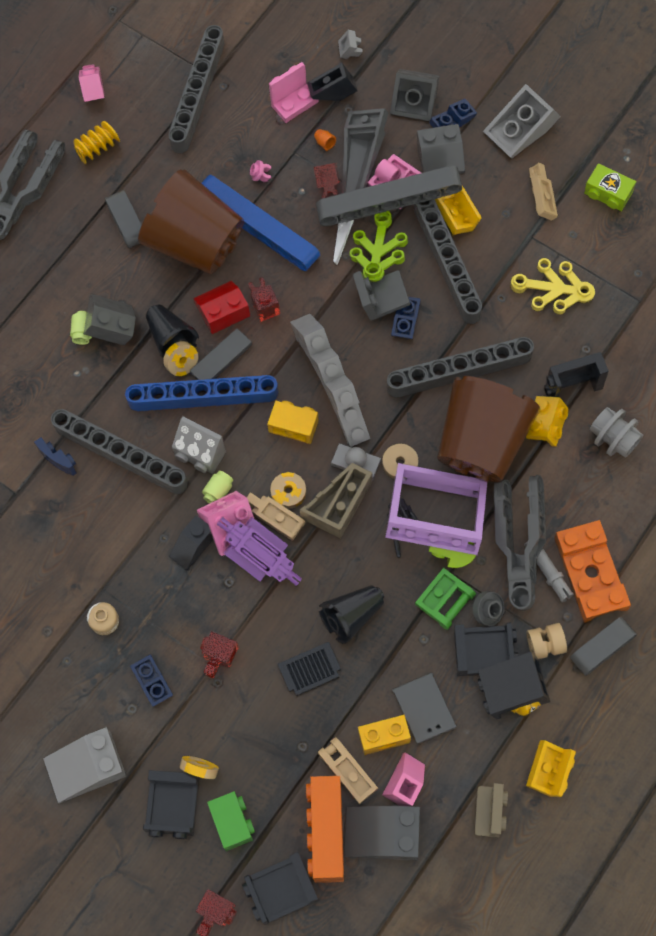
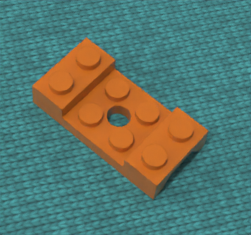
(584, 548)

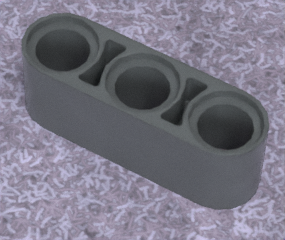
(124, 217)
(603, 646)

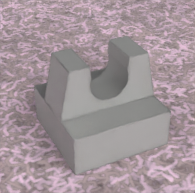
(348, 45)

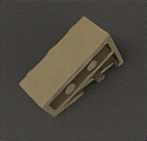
(338, 502)

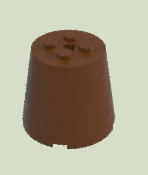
(191, 224)
(484, 428)

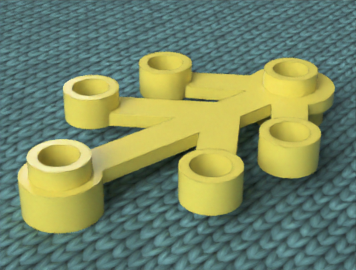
(555, 287)

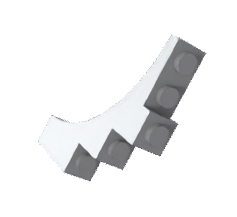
(328, 367)

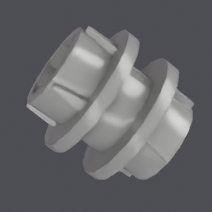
(616, 432)

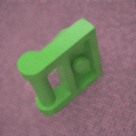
(439, 593)

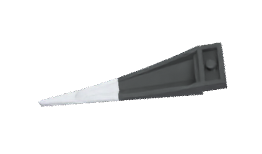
(361, 146)

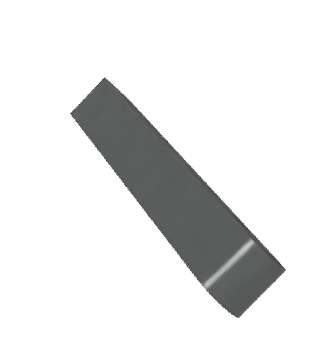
(205, 60)
(389, 196)
(449, 265)
(466, 359)
(126, 458)

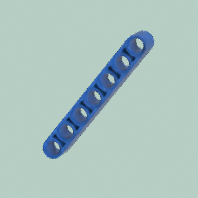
(265, 227)
(193, 387)

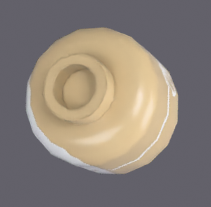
(103, 618)

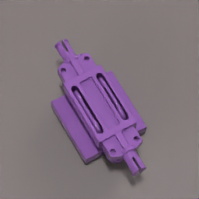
(258, 550)

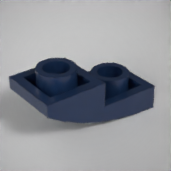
(457, 113)
(406, 319)
(57, 458)
(151, 680)

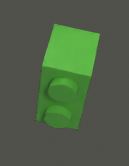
(230, 820)

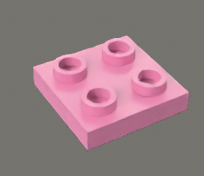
(391, 170)

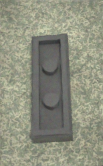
(221, 356)

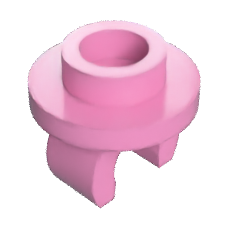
(257, 171)

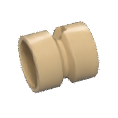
(547, 641)

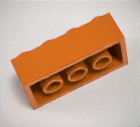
(327, 830)

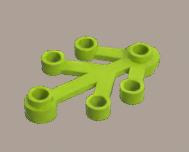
(379, 249)

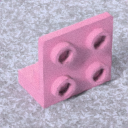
(291, 93)
(233, 508)

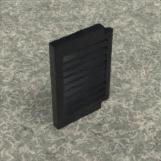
(310, 669)

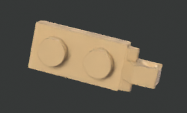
(543, 192)
(276, 516)

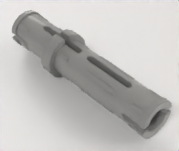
(552, 575)

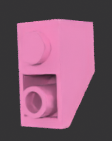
(91, 83)
(405, 781)

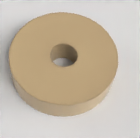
(397, 452)

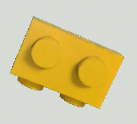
(459, 212)
(549, 420)
(551, 769)

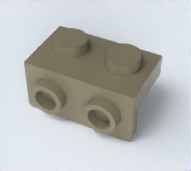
(489, 806)

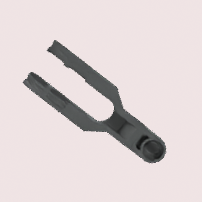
(12, 206)
(521, 568)

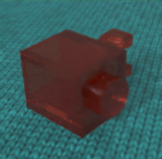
(327, 177)
(264, 300)
(218, 651)
(214, 910)

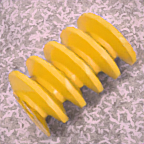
(95, 140)

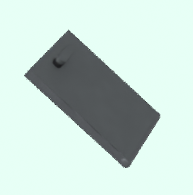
(424, 708)

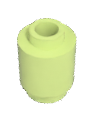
(77, 328)
(217, 487)

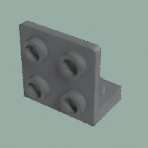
(383, 295)

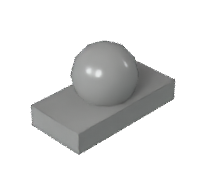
(346, 455)

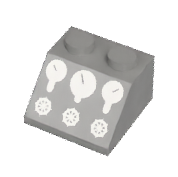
(198, 446)

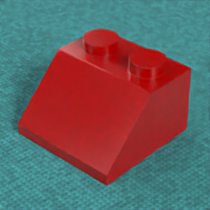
(222, 307)

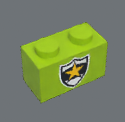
(609, 187)

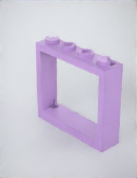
(434, 534)

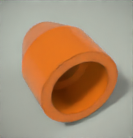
(325, 139)

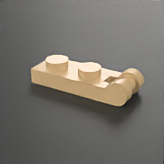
(350, 772)

